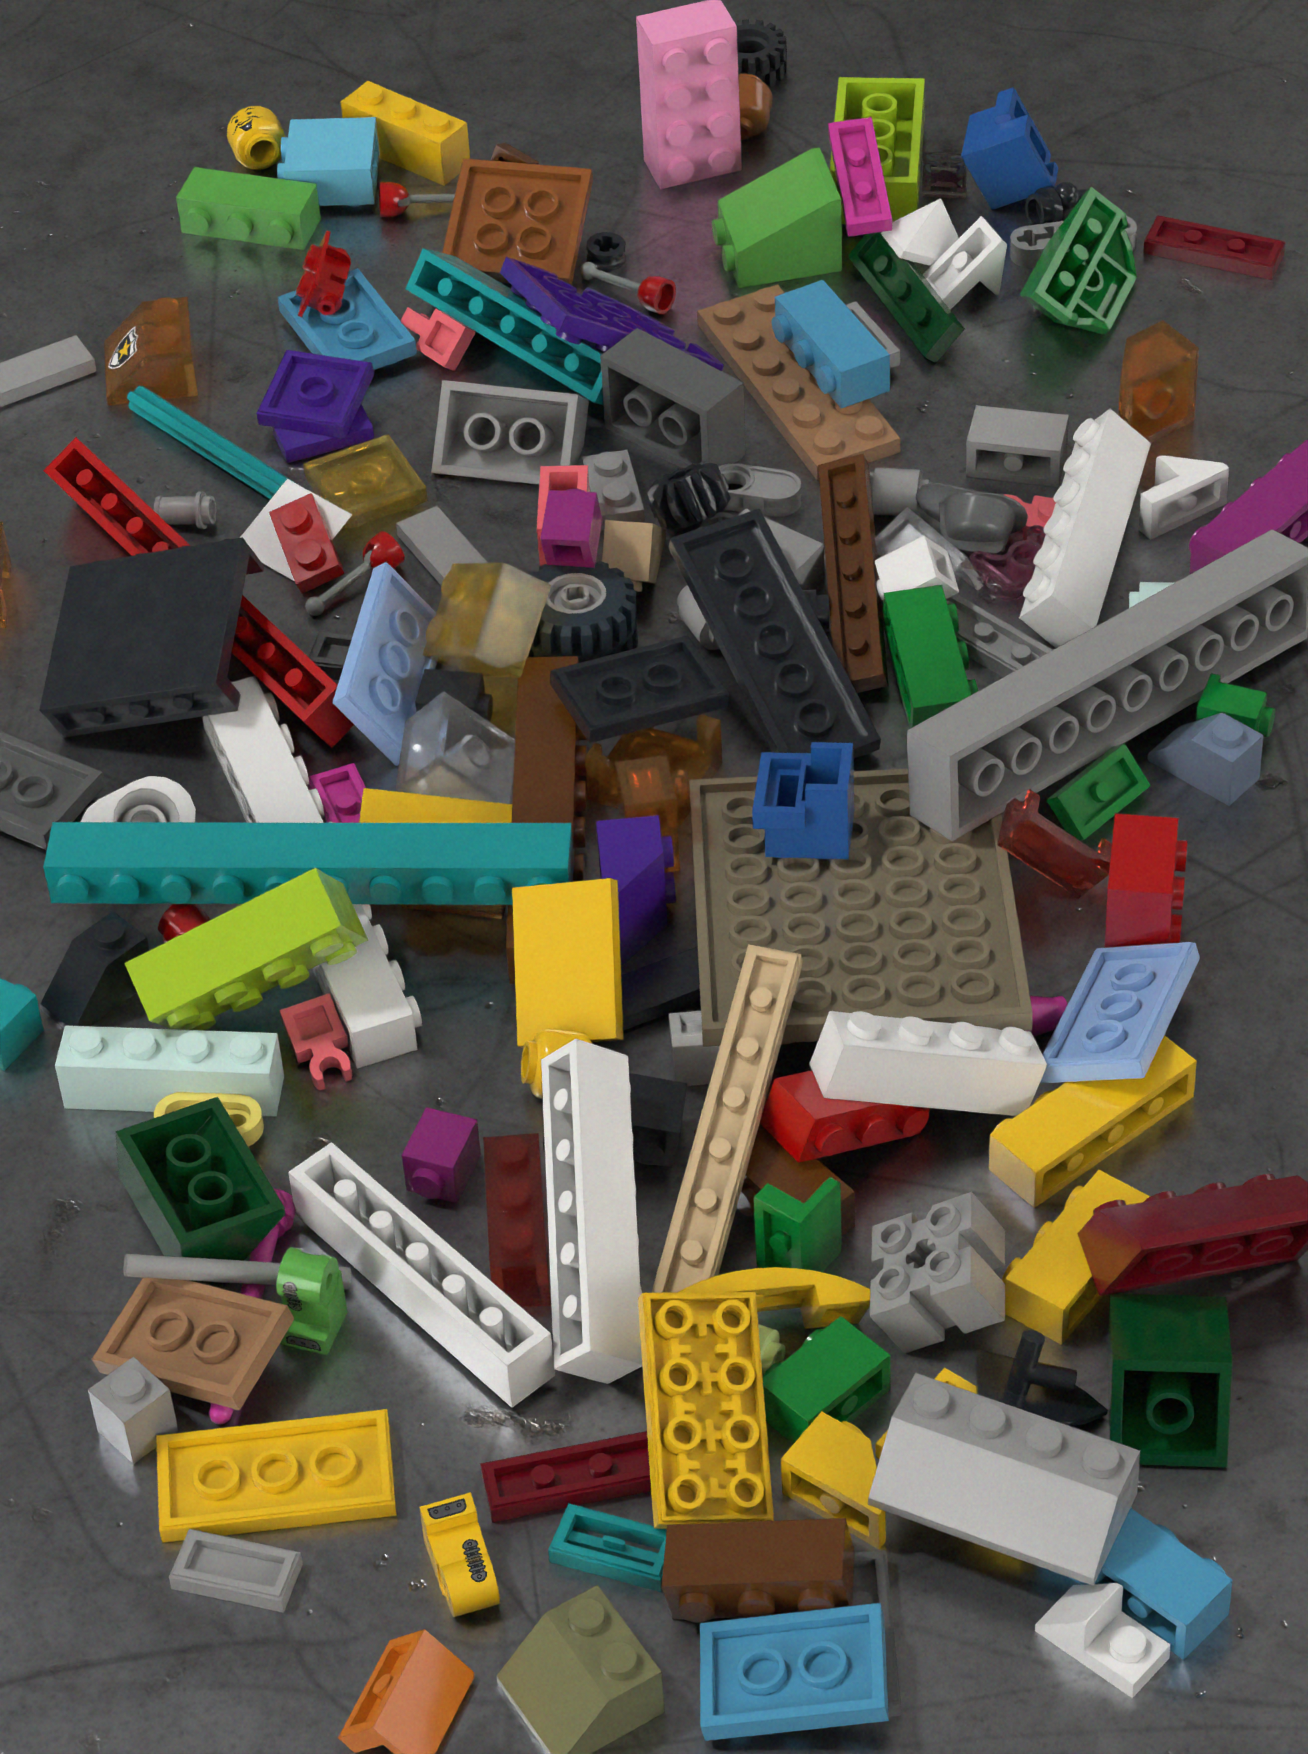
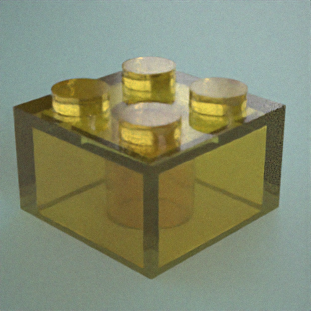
(486, 619)

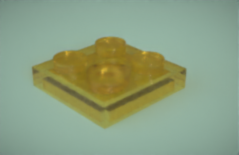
(367, 481)

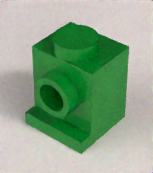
(1237, 702)

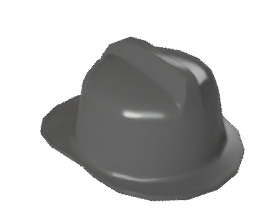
(971, 517)

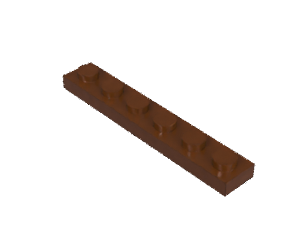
(852, 571)

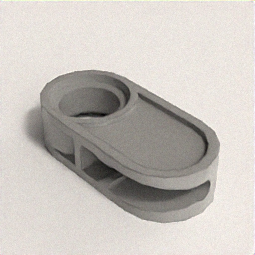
(770, 489)

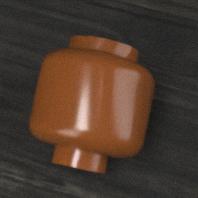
(754, 105)

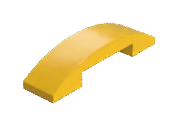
(816, 1293)

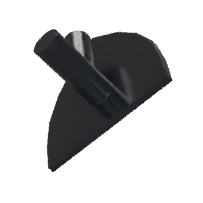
(1034, 1384)

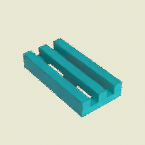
(610, 1554)

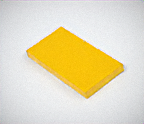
(275, 1475)

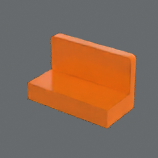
(408, 1697)

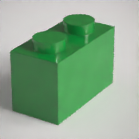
(831, 1373)

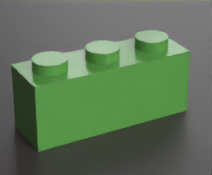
(248, 208)

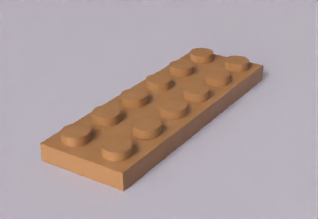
(788, 393)

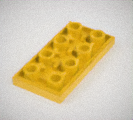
(705, 1408)

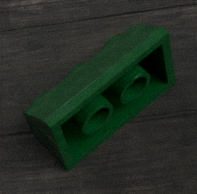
(197, 1183)

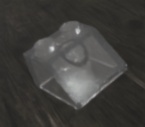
(455, 754)

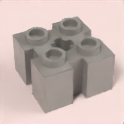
(937, 1272)

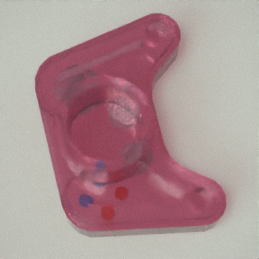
(1010, 572)

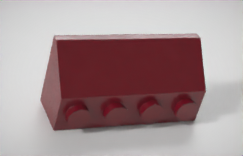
(1196, 1233)

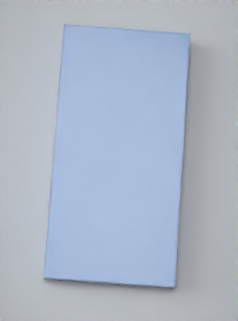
(385, 661)
(1119, 1012)

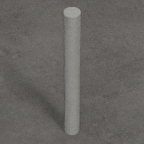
(208, 1269)

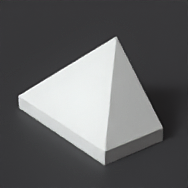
(922, 234)

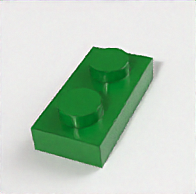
(1098, 792)

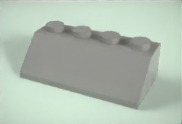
(1005, 1478)

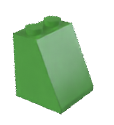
(782, 224)

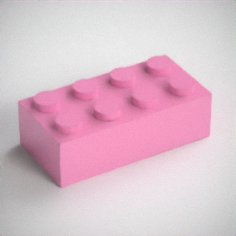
(689, 93)

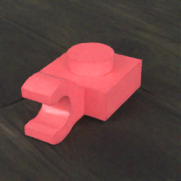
(440, 336)

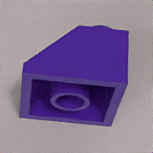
(636, 857)

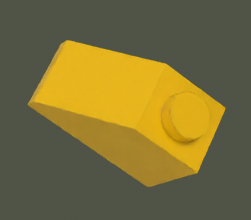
(833, 1474)

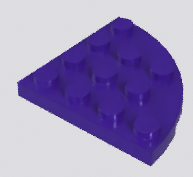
(587, 314)

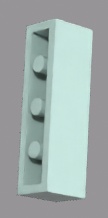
(143, 1065)

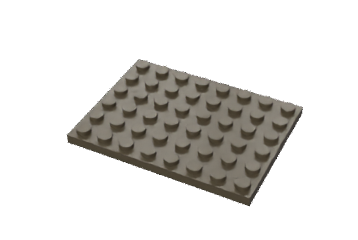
(887, 933)

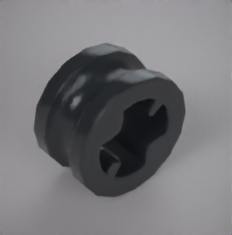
(606, 251)

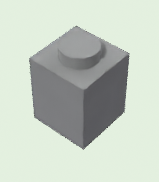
(132, 1409)

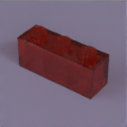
(517, 1218)

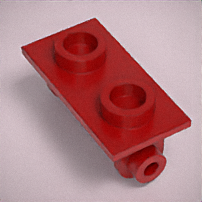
(323, 278)

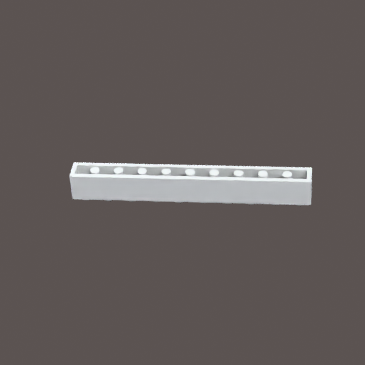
(274, 790)

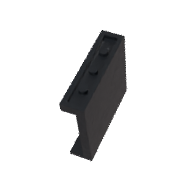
(147, 638)

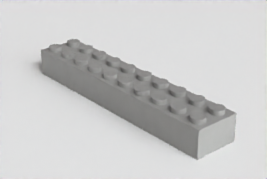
(1107, 685)

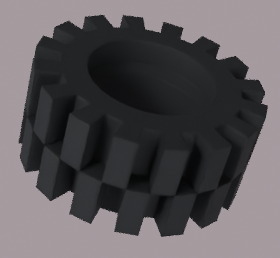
(761, 51)

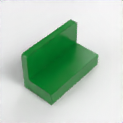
(798, 1232)

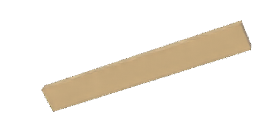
(729, 1119)

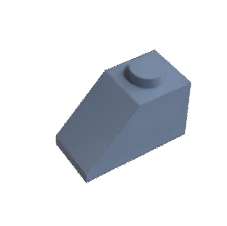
(1212, 756)

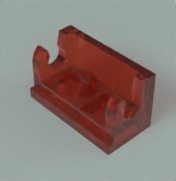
(1052, 849)

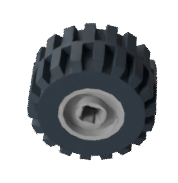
(586, 613)

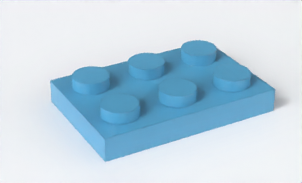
(358, 331)
(793, 1672)

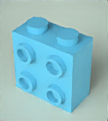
(336, 156)

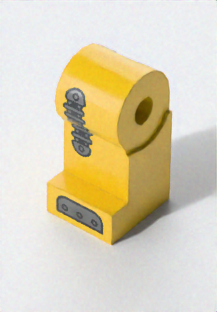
(459, 1554)

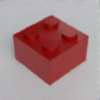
(1144, 881)

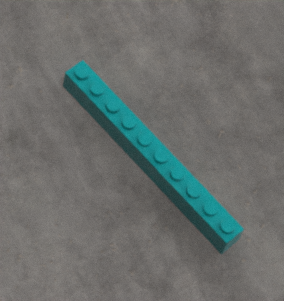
(248, 859)

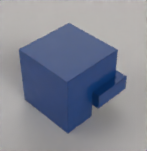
(1007, 152)
(806, 802)

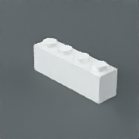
(927, 1063)

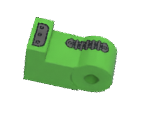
(315, 1297)

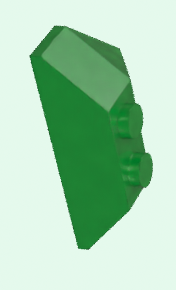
(1085, 267)

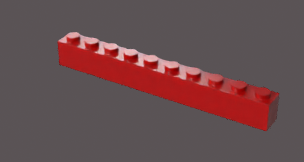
(256, 640)

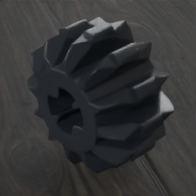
(689, 495)

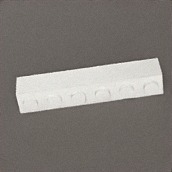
(1085, 529)
(591, 1212)
(422, 1274)

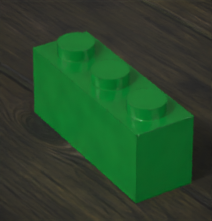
(926, 651)

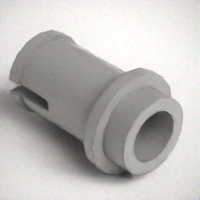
(187, 509)

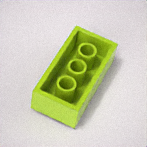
(898, 124)
(247, 952)

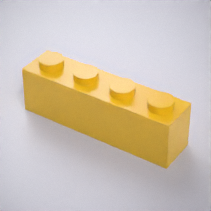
(1085, 1123)

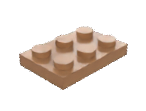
(196, 1338)

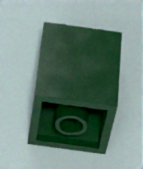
(1170, 1378)

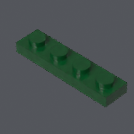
(907, 296)

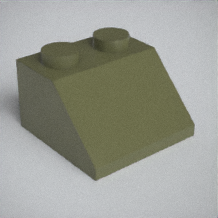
(582, 1677)

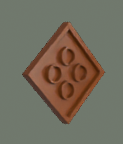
(520, 214)

